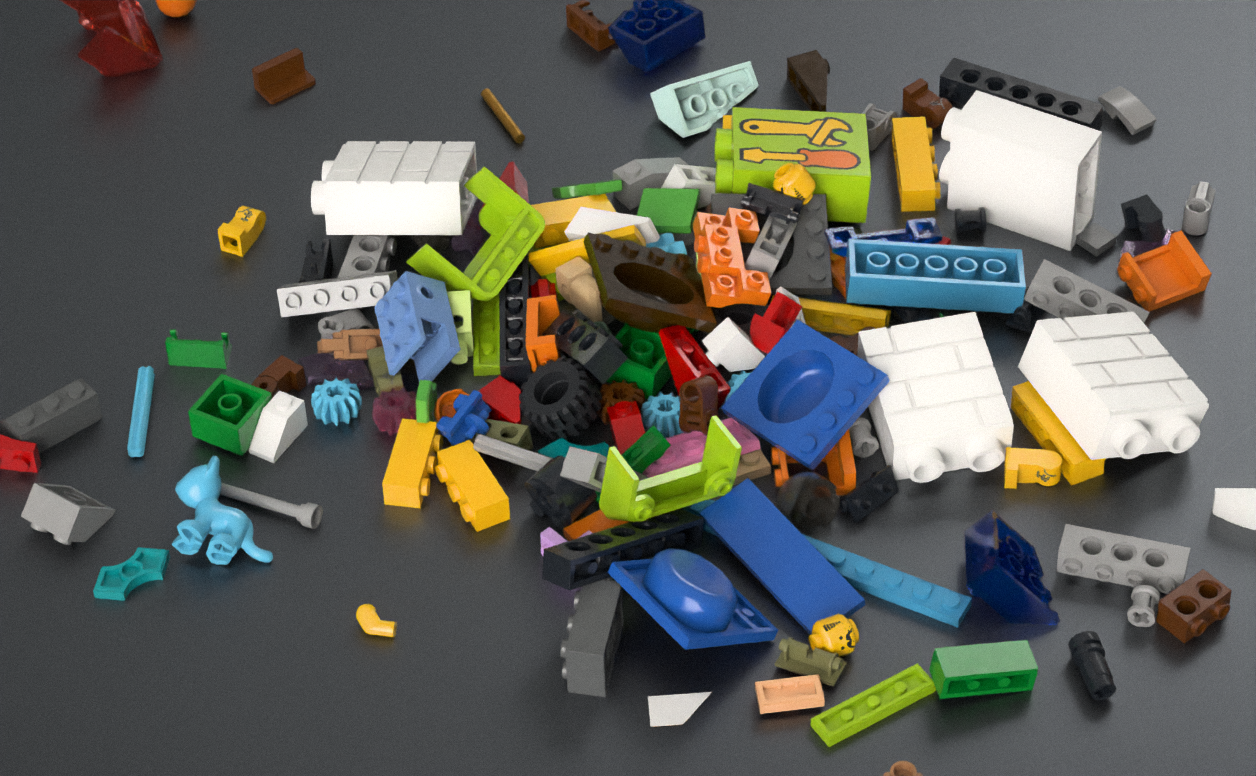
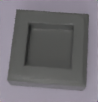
(1096, 239)

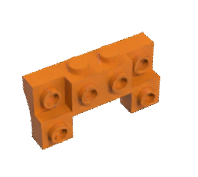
(722, 259)

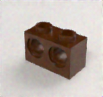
(1194, 606)

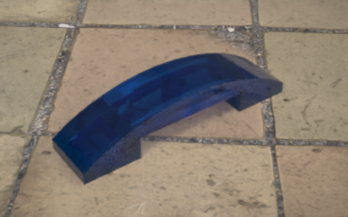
(916, 231)

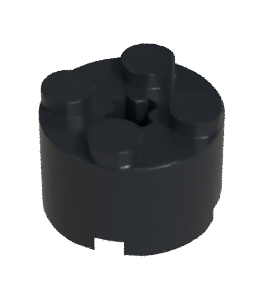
(558, 496)

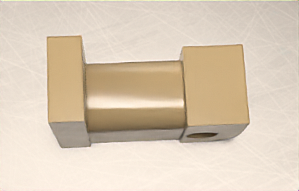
(580, 288)

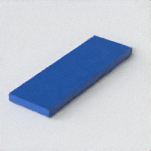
(780, 556)

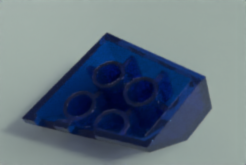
(657, 31)
(1006, 572)

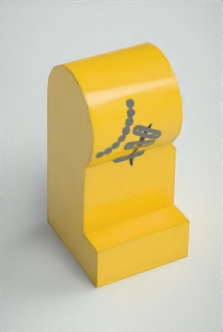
(244, 228)
(1031, 466)

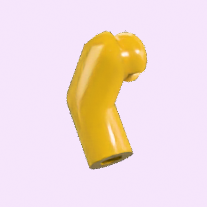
(372, 624)

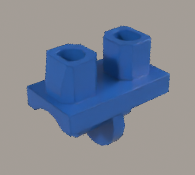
(468, 420)

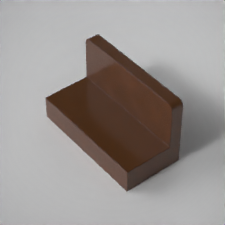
(282, 76)

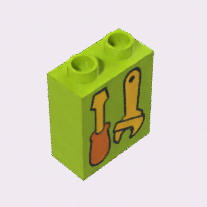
(825, 143)

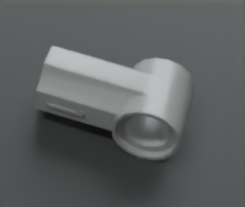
(1198, 209)

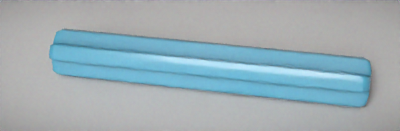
(140, 412)

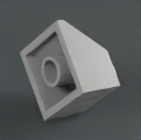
(65, 512)

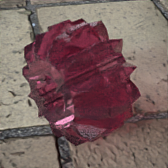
(392, 407)

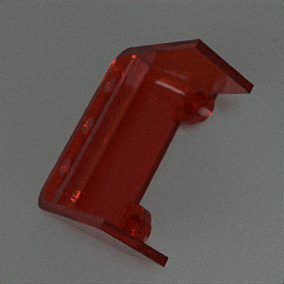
(122, 39)

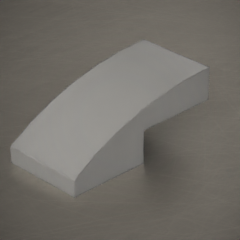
(1128, 108)

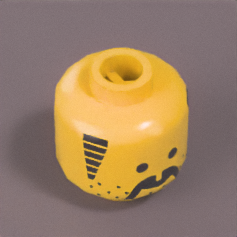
(794, 181)
(834, 635)

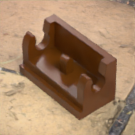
(588, 26)

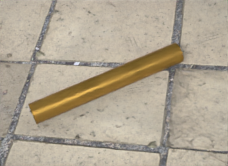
(503, 116)

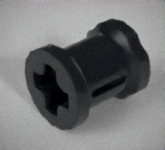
(970, 220)

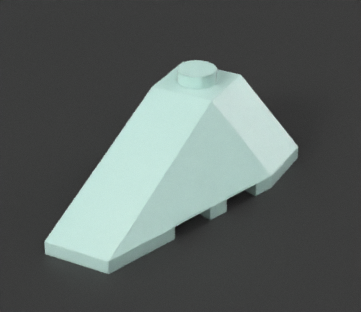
(700, 101)

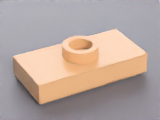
(789, 694)

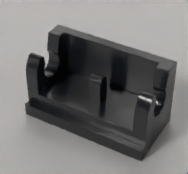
(317, 264)

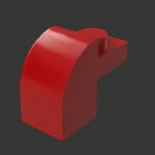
(774, 324)

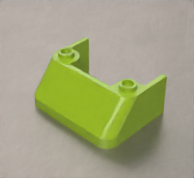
(513, 232)
(634, 500)

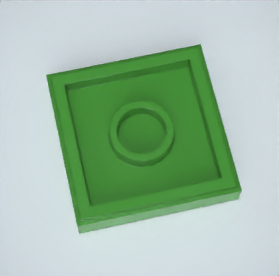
(670, 208)

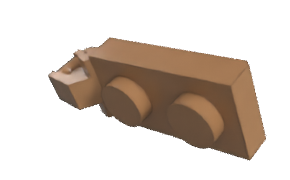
(351, 344)

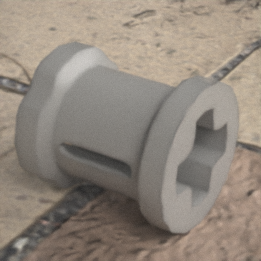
(863, 442)
(1143, 606)

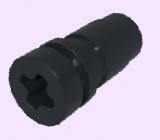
(1089, 656)

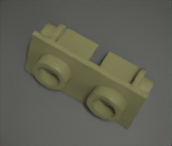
(803, 661)

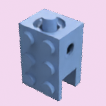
(417, 325)

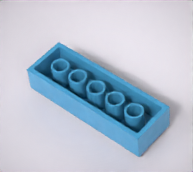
(934, 276)

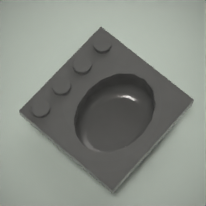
(806, 259)

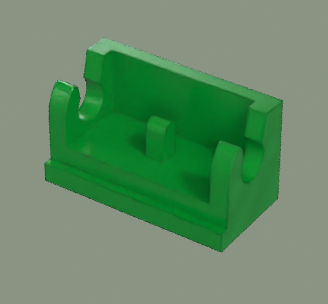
(198, 352)

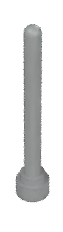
(307, 514)

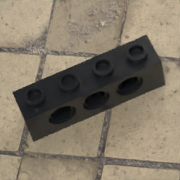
(587, 345)

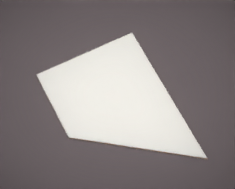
(674, 709)

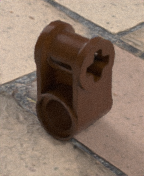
(698, 407)

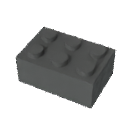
(593, 638)

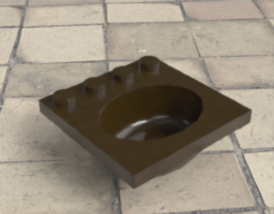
(648, 285)

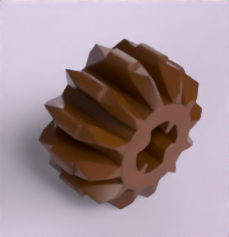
(616, 393)

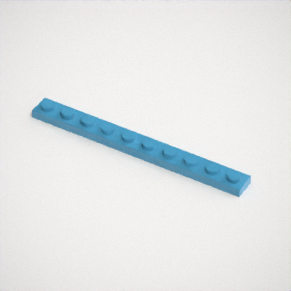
(885, 581)

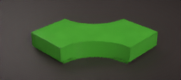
(586, 189)
(426, 401)

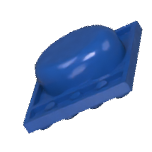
(805, 394)
(692, 600)

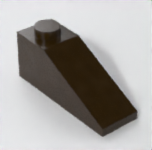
(809, 78)

